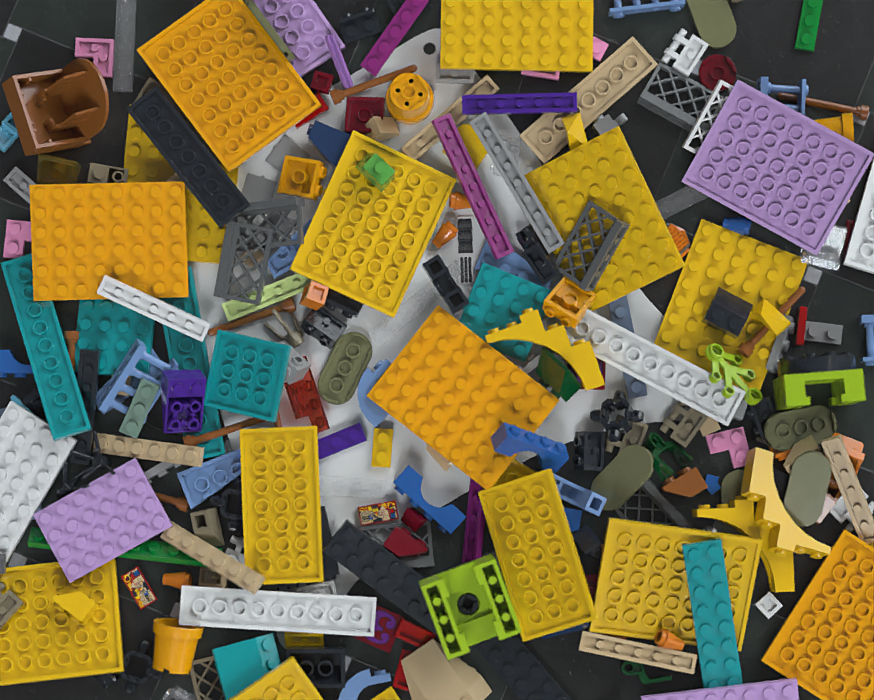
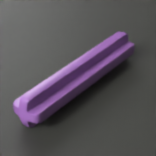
(338, 61)

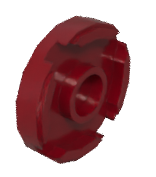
(716, 68)

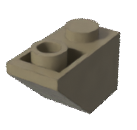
(106, 174)
(207, 526)

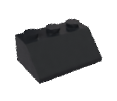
(321, 664)

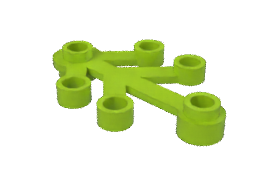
(730, 372)

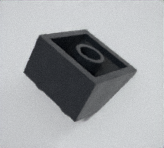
(727, 313)

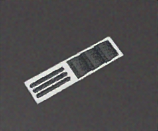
(465, 247)

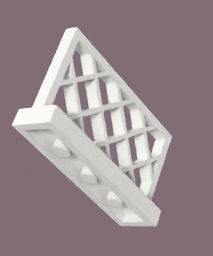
(701, 118)

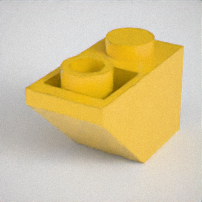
(77, 605)

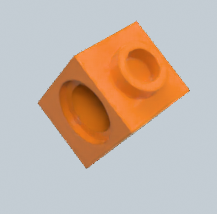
(314, 295)

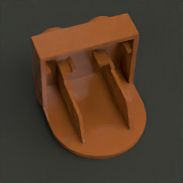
(58, 106)

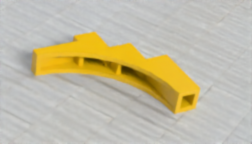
(531, 329)
(770, 513)
(740, 515)

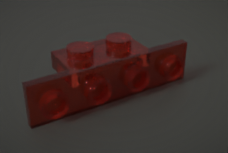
(306, 401)

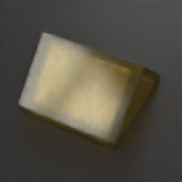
(57, 170)

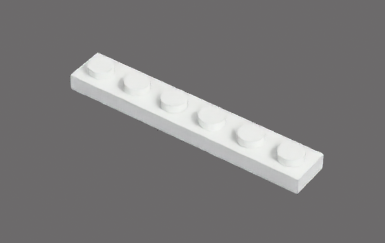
(153, 308)

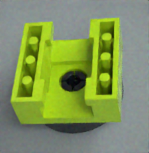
(838, 369)
(486, 617)

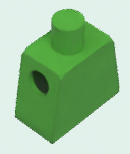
(376, 170)

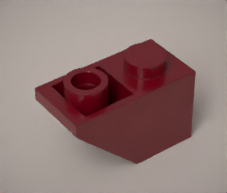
(404, 545)

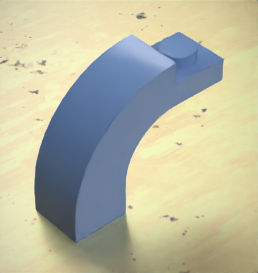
(371, 410)
(580, 496)
(360, 681)

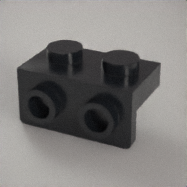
(759, 414)

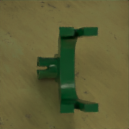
(656, 445)
(637, 668)

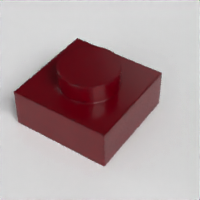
(322, 82)

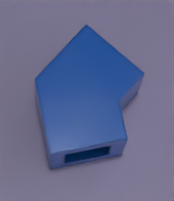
(712, 483)

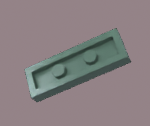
(139, 408)

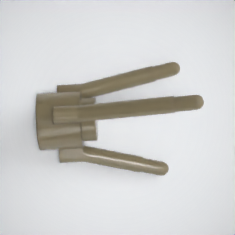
(293, 338)

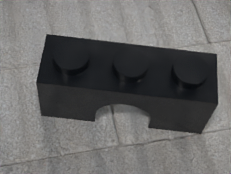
(445, 284)

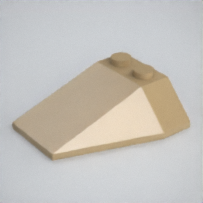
(437, 678)

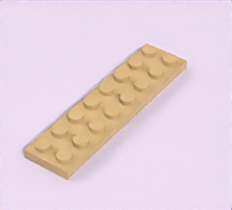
(594, 97)

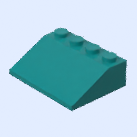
(245, 663)

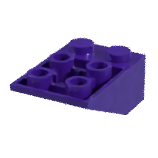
(182, 400)

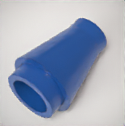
(737, 224)

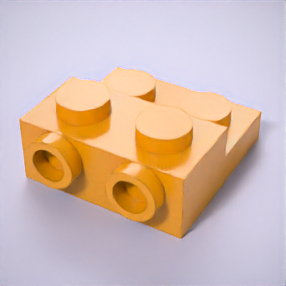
(302, 177)
(568, 302)

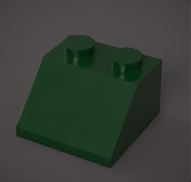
(556, 376)

